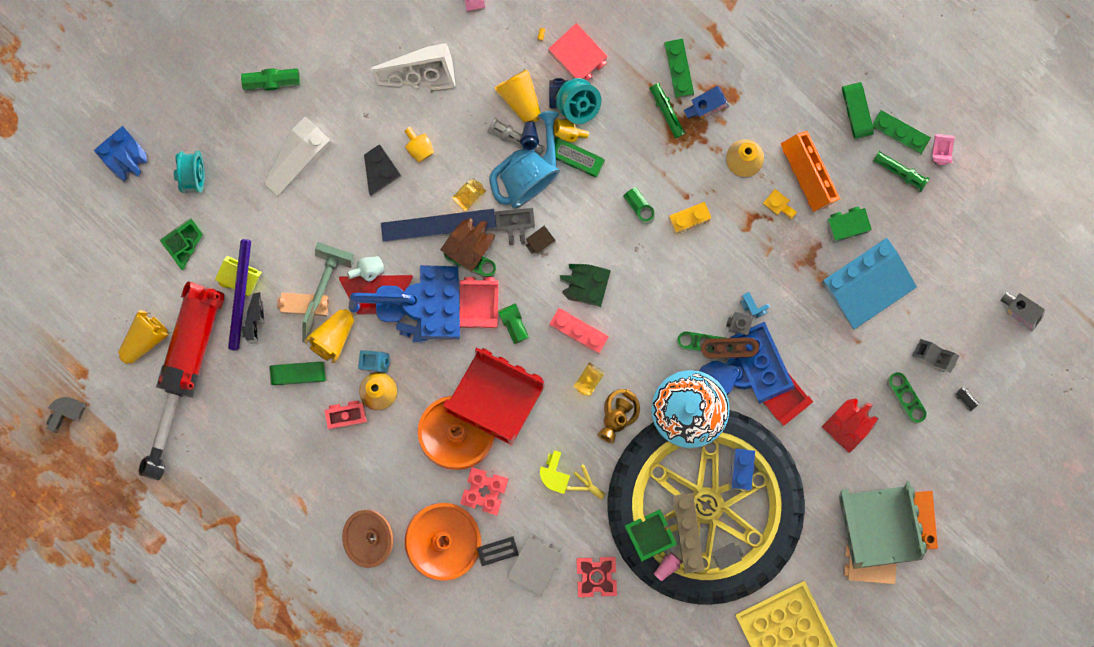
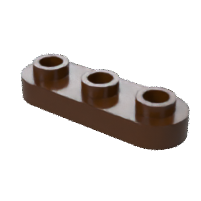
(738, 348)

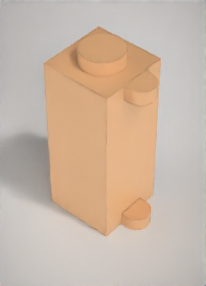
(298, 304)

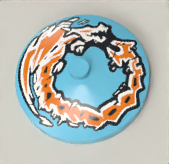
(690, 409)

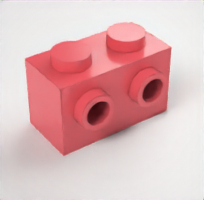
(345, 416)

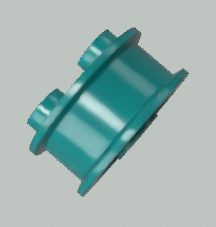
(578, 100)
(189, 171)

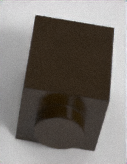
(540, 241)

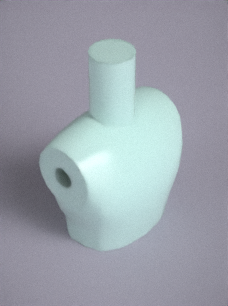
(368, 268)

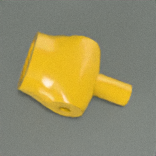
(568, 131)
(419, 146)

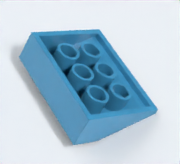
(869, 283)

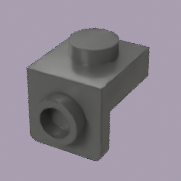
(739, 323)

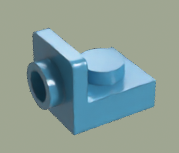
(373, 361)

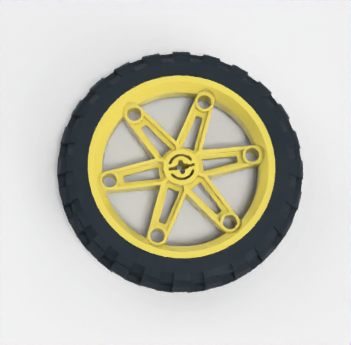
(763, 560)

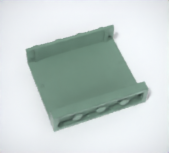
(882, 526)

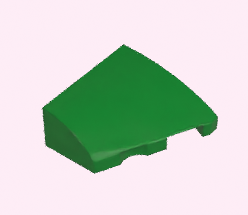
(182, 241)

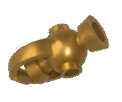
(615, 419)

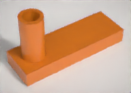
(926, 517)

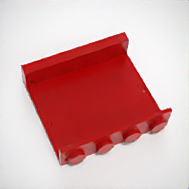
(495, 396)

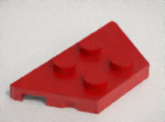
(360, 285)

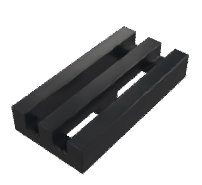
(481, 555)

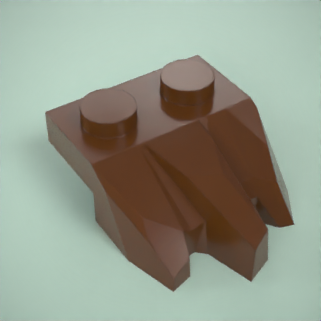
(468, 243)

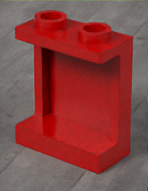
(788, 404)

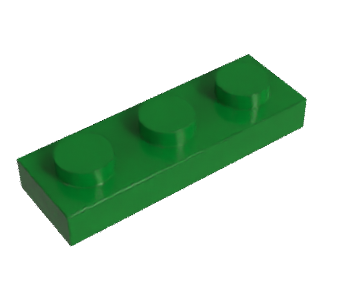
(679, 68)
(901, 132)

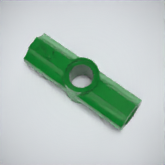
(270, 79)

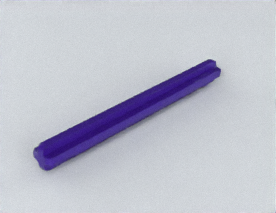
(239, 294)

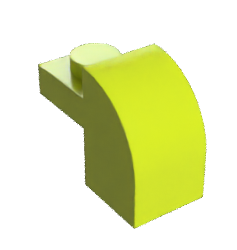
(550, 477)

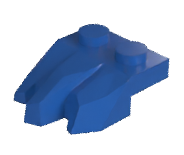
(121, 154)

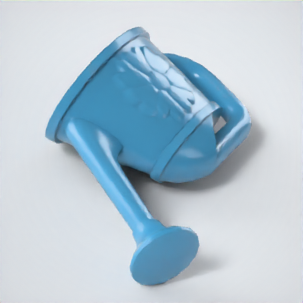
(525, 171)

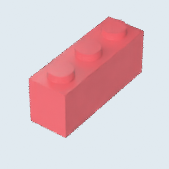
(578, 331)

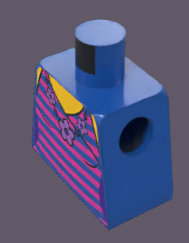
(715, 102)

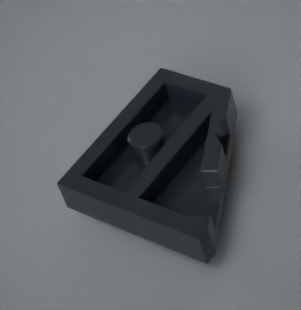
(379, 170)

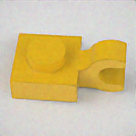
(778, 203)

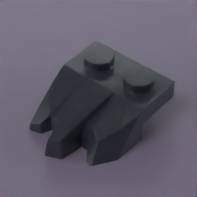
(255, 316)

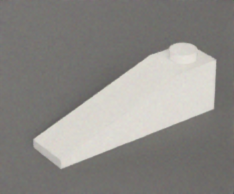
(423, 68)
(299, 151)

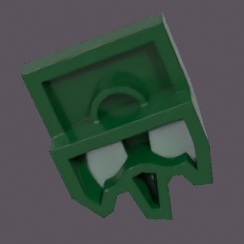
(586, 284)

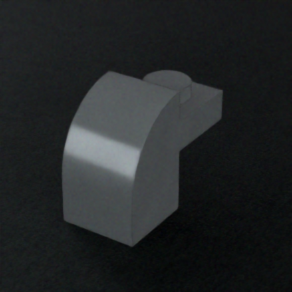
(935, 356)
(64, 407)

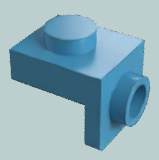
(748, 304)

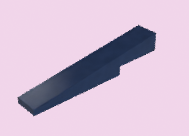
(434, 225)

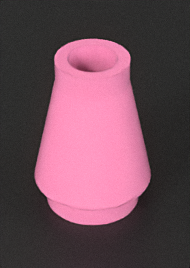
(668, 565)

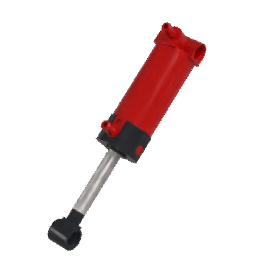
(182, 363)

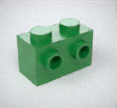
(849, 224)

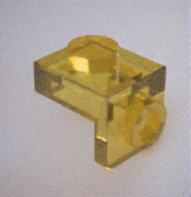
(469, 193)
(589, 379)

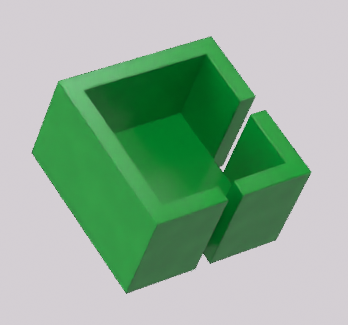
(650, 536)

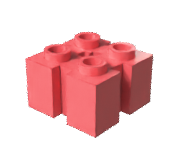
(490, 502)
(605, 585)

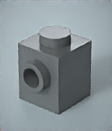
(727, 555)

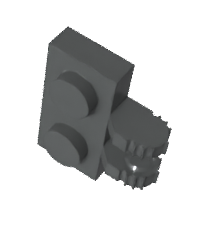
(514, 220)

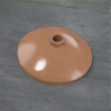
(360, 541)

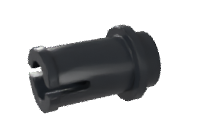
(964, 395)

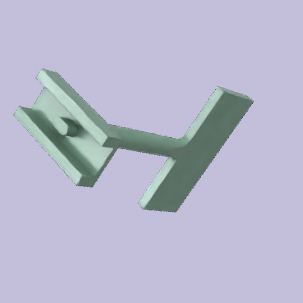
(333, 257)

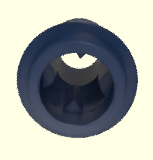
(529, 138)

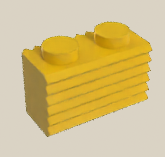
(689, 218)

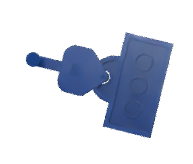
(434, 298)
(761, 372)

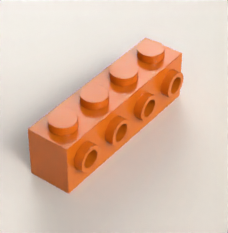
(810, 171)

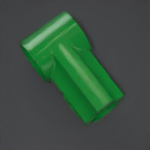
(639, 204)
(512, 320)

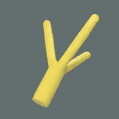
(589, 486)

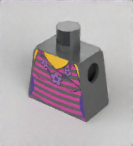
(1029, 316)

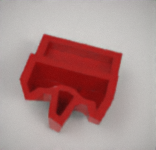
(850, 424)

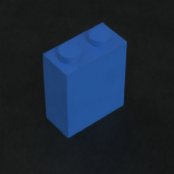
(742, 470)

